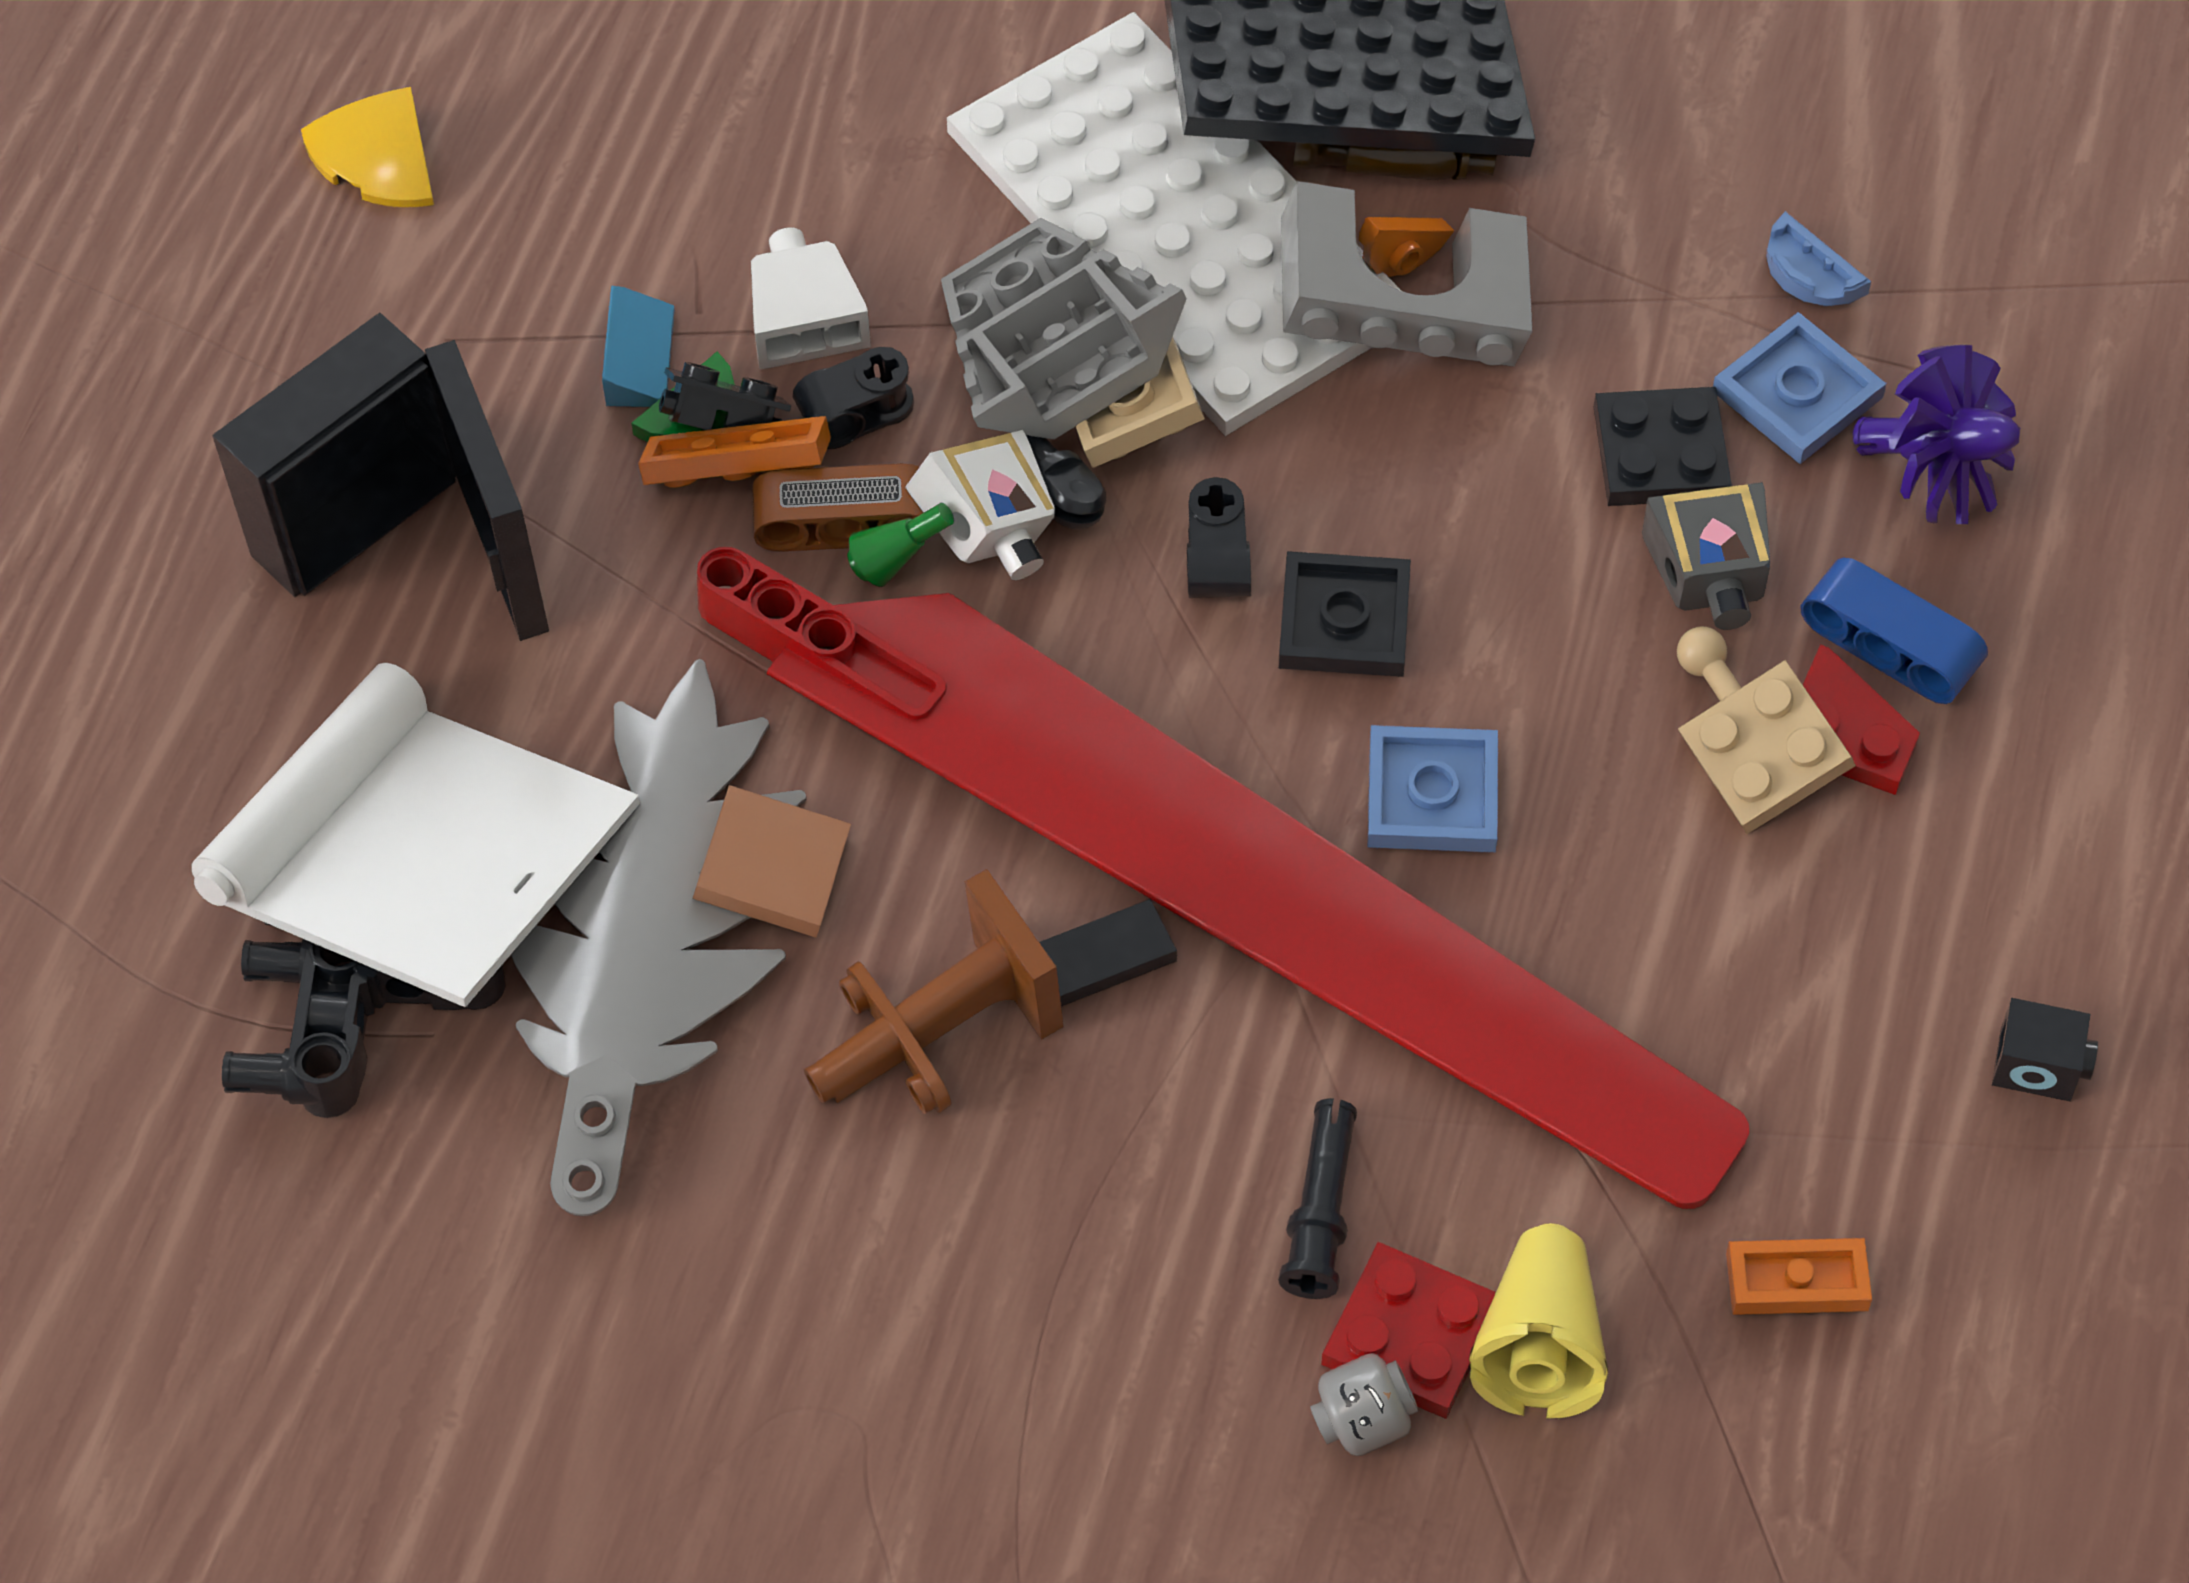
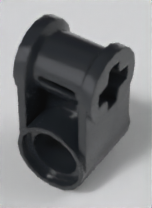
(855, 398)
(1217, 541)

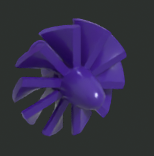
(1950, 426)

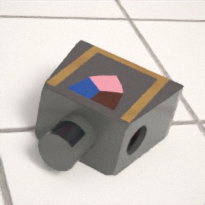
(1711, 549)

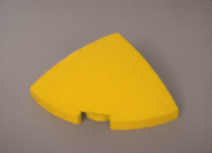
(373, 148)

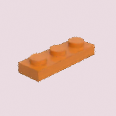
(734, 451)

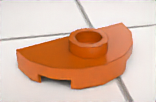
(1401, 243)

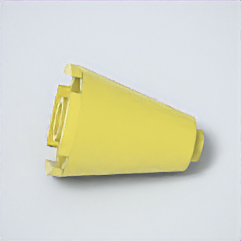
(1542, 1330)

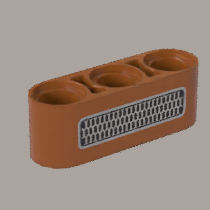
(828, 504)

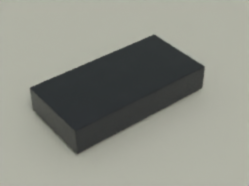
(1109, 951)

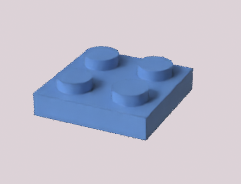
(1799, 387)
(1433, 788)

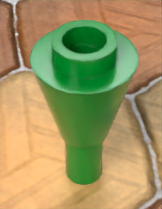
(884, 549)

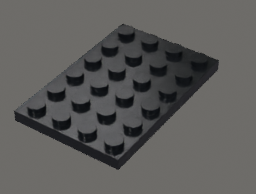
(1352, 73)

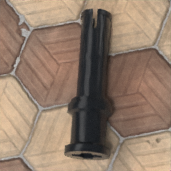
(1317, 1225)

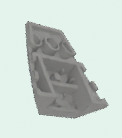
(1055, 330)

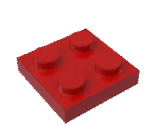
(1415, 1317)

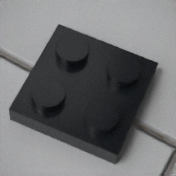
(1660, 443)
(1344, 614)

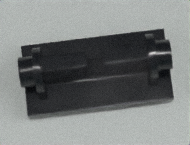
(701, 394)

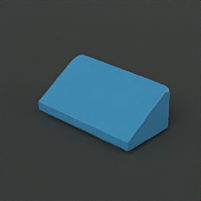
(636, 348)

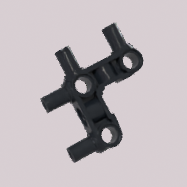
(326, 1024)

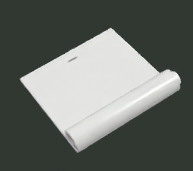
(411, 840)

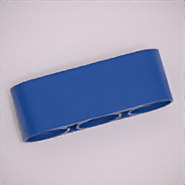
(1894, 630)

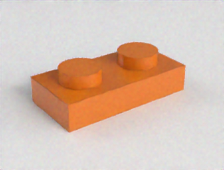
(1798, 1276)

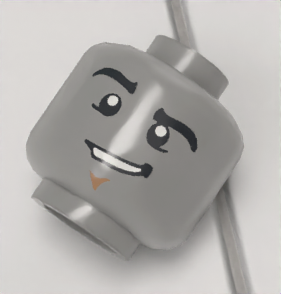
(1364, 1404)

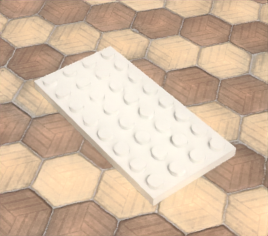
(1105, 156)

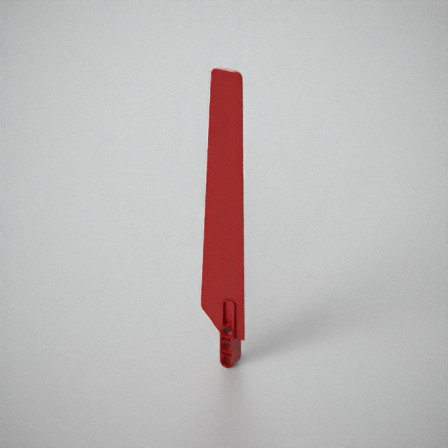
(1201, 844)

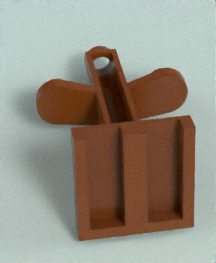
(1003, 967)

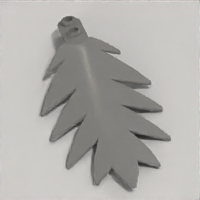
(633, 977)

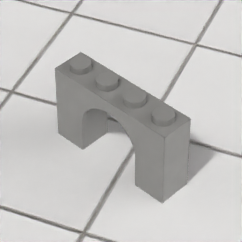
(1338, 297)

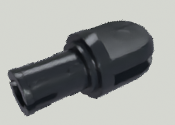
(1072, 486)

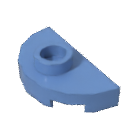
(1811, 268)

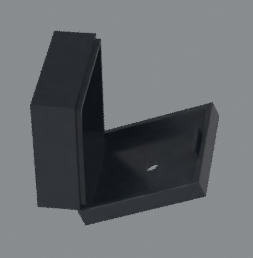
(360, 450)

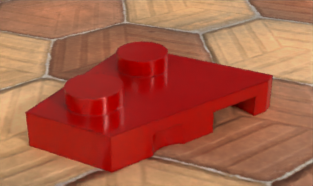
(1863, 721)

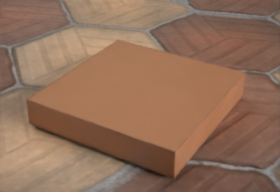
(772, 861)

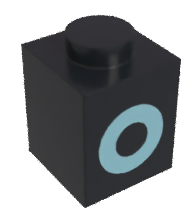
(2044, 1050)

